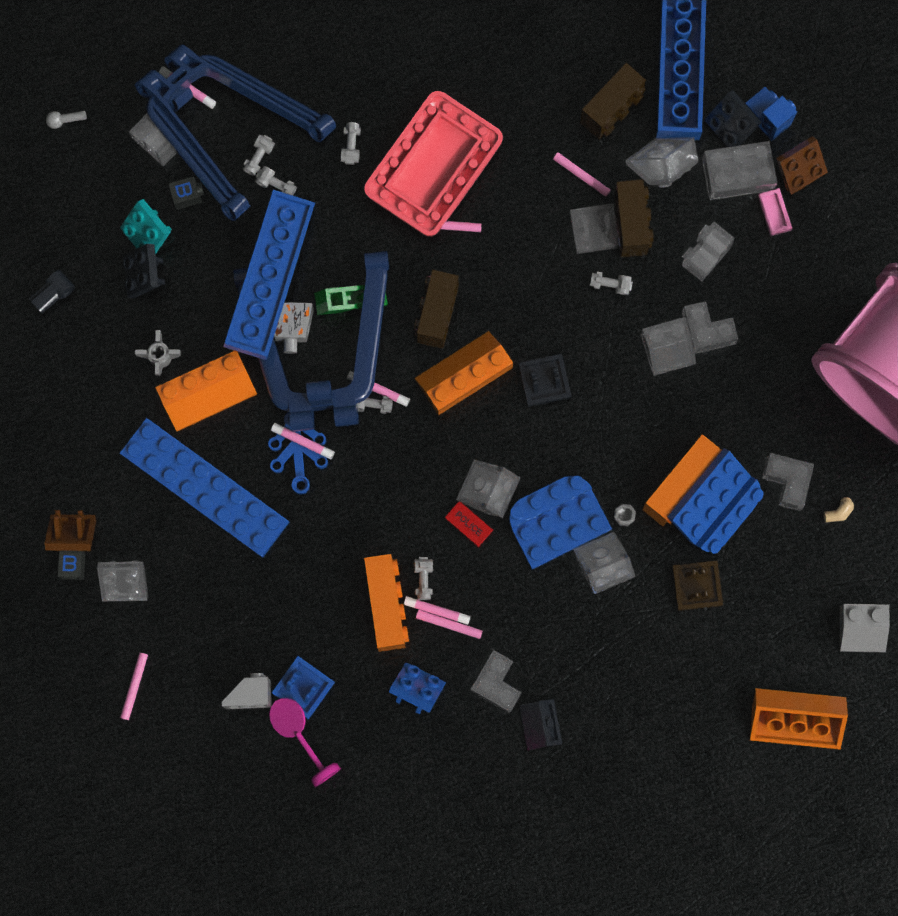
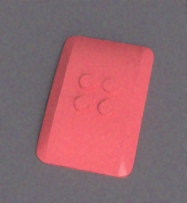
(433, 163)

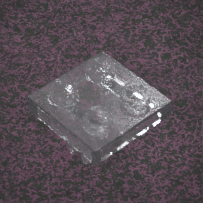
(595, 228)
(122, 581)

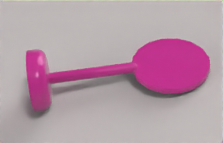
(289, 721)

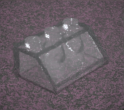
(664, 160)

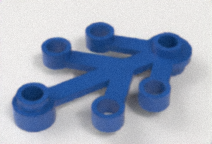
(298, 451)

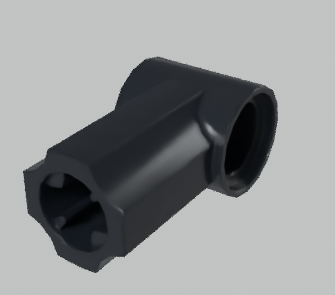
(56, 288)

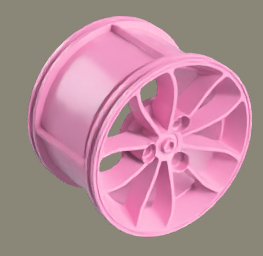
(864, 358)

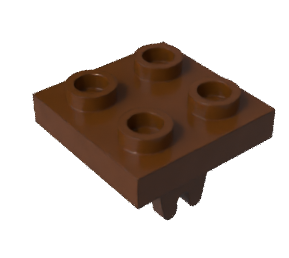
(801, 165)
(70, 532)

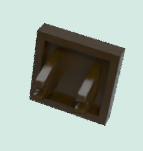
(697, 585)

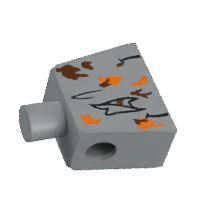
(294, 325)

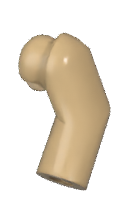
(843, 511)

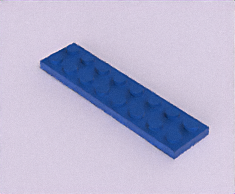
(269, 275)
(204, 487)

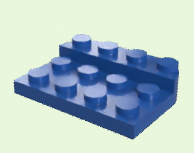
(717, 503)
(557, 520)

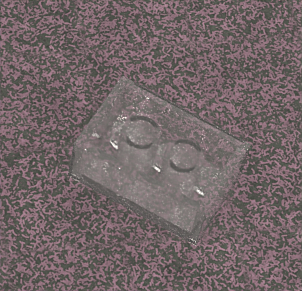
(739, 170)

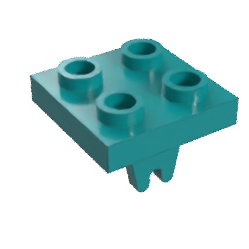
(145, 226)

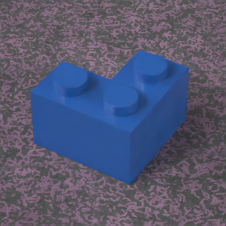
(772, 112)

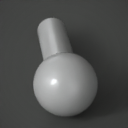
(55, 119)

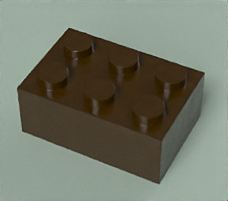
(613, 102)
(633, 218)
(436, 308)

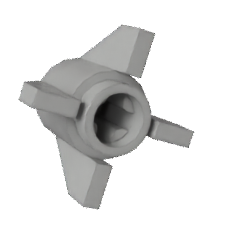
(156, 349)

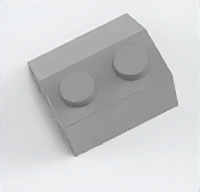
(864, 627)
(250, 693)

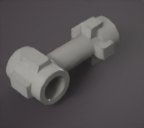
(263, 145)
(349, 154)
(266, 177)
(622, 285)
(384, 404)
(423, 567)

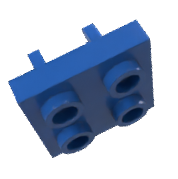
(304, 685)
(417, 687)

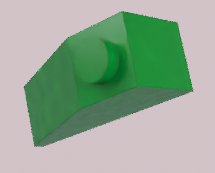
(340, 299)

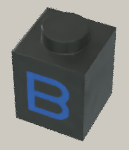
(186, 192)
(71, 565)

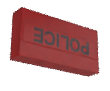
(469, 524)

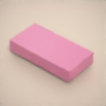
(774, 212)

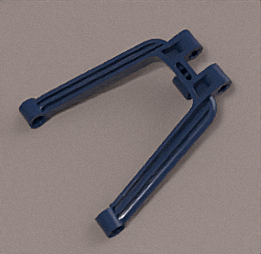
(174, 92)
(319, 393)

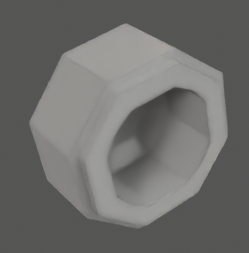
(624, 515)

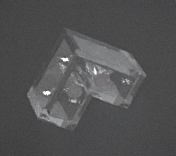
(152, 140)
(711, 248)
(708, 334)
(794, 476)
(491, 686)

